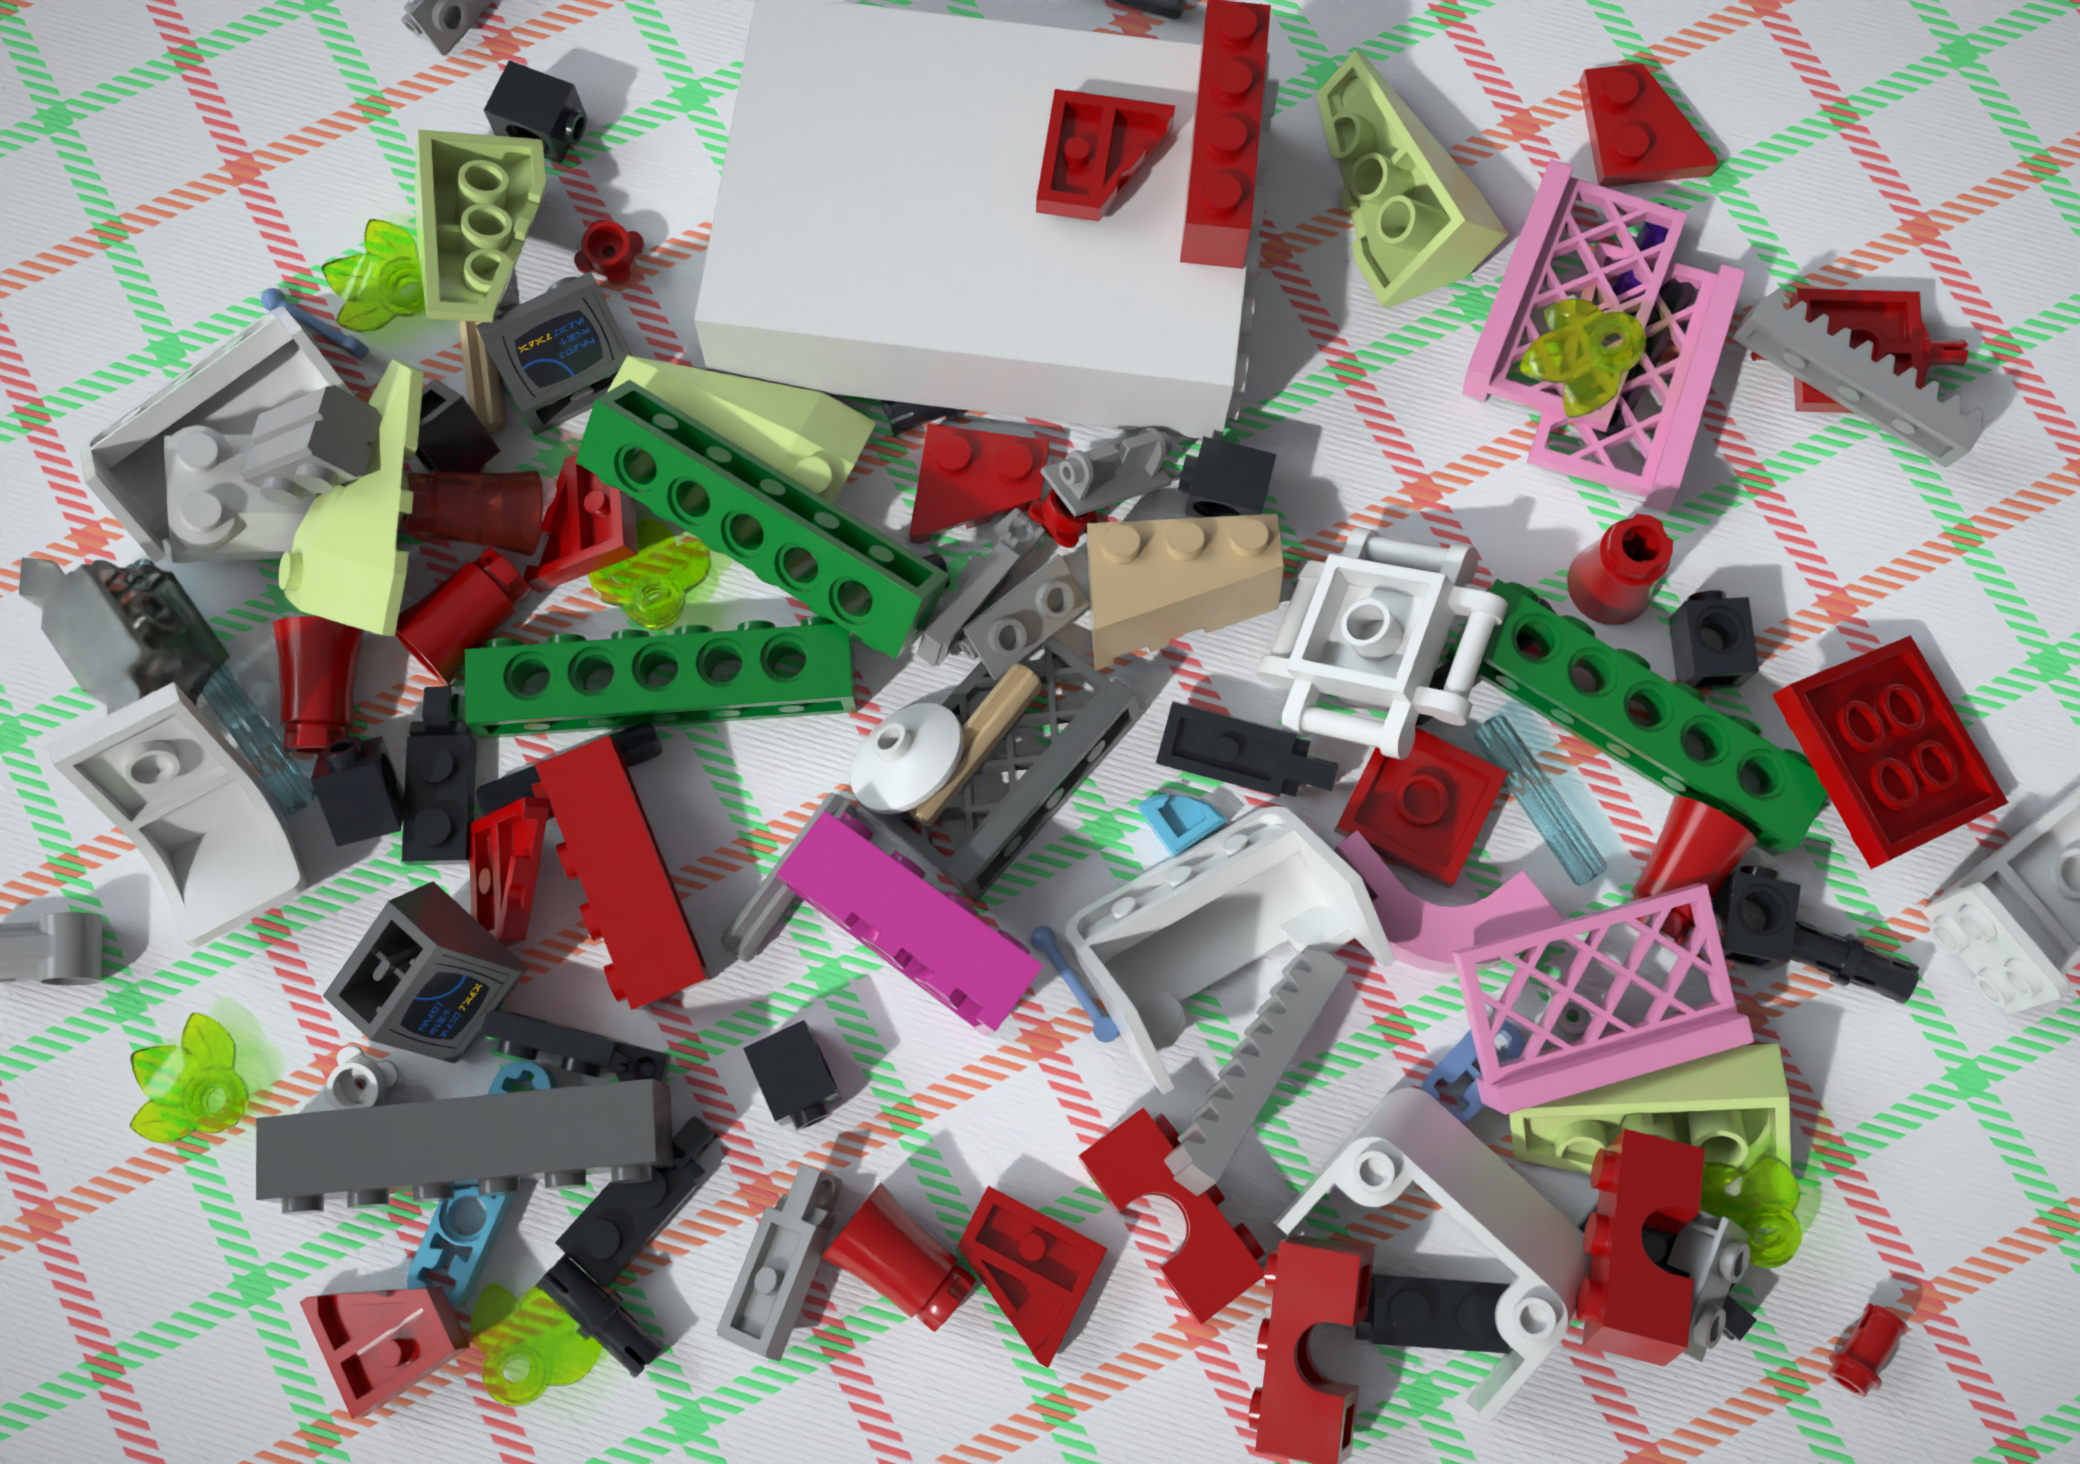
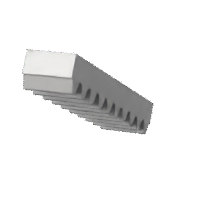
(1859, 382)
(1254, 1070)

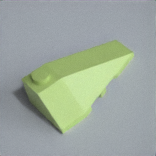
(1408, 199)
(473, 217)
(783, 425)
(346, 547)
(1720, 1102)

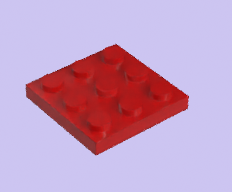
(1889, 750)

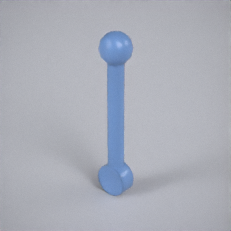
(274, 298)
(1044, 940)

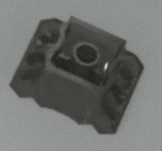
(123, 629)

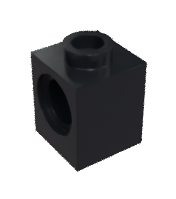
(536, 108)
(451, 432)
(1226, 479)
(1699, 663)
(358, 789)
(1779, 903)
(793, 1076)

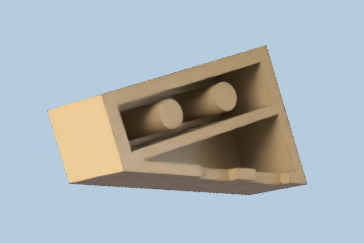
(1178, 577)

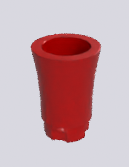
(1619, 572)
(461, 614)
(315, 680)
(1693, 848)
(900, 1260)

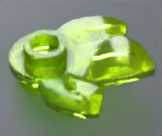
(375, 279)
(1576, 354)
(656, 569)
(183, 1079)
(1754, 1201)
(529, 1331)

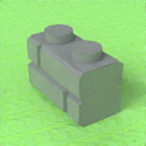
(310, 445)

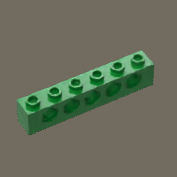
(724, 494)
(500, 670)
(1788, 783)

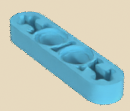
(466, 1269)

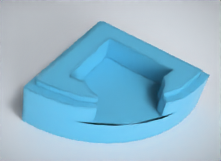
(1180, 820)

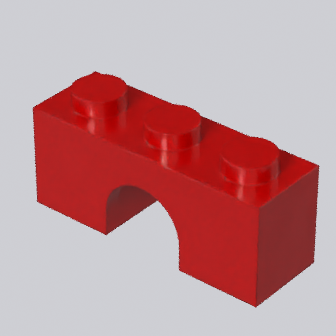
(1214, 1259)
(1628, 1299)
(1299, 1408)

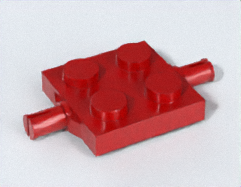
(1885, 319)

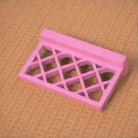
(1531, 265)
(1681, 401)
(1615, 1054)

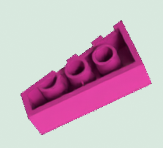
(909, 922)

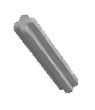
(773, 898)

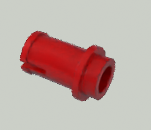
(1867, 1350)

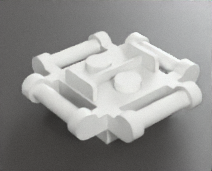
(1377, 637)

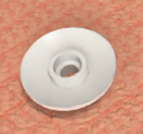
(907, 758)

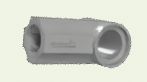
(55, 951)

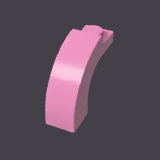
(1429, 933)

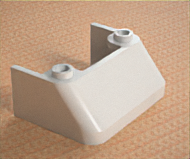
(224, 391)
(1212, 915)
(1422, 1142)

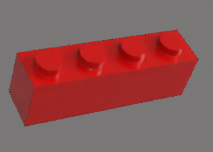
(1225, 134)
(622, 874)

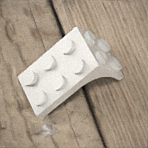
(188, 809)
(2019, 912)

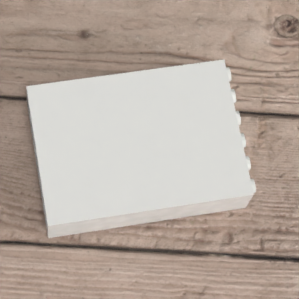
(893, 241)

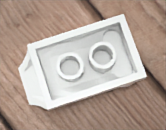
(213, 508)

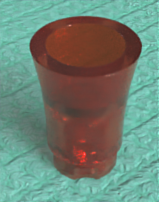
(478, 508)

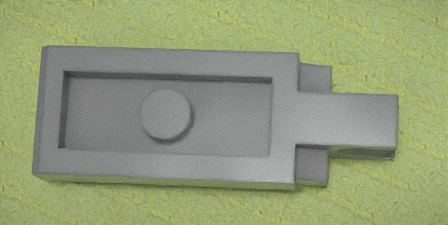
(980, 585)
(781, 1265)

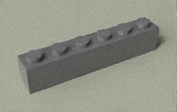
(464, 1143)

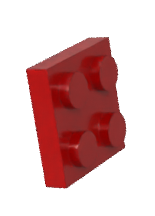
(1423, 807)

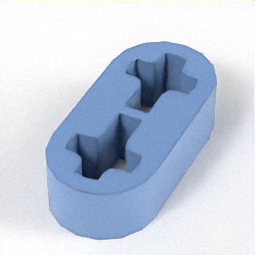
(1459, 1061)

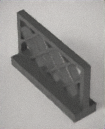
(1045, 784)

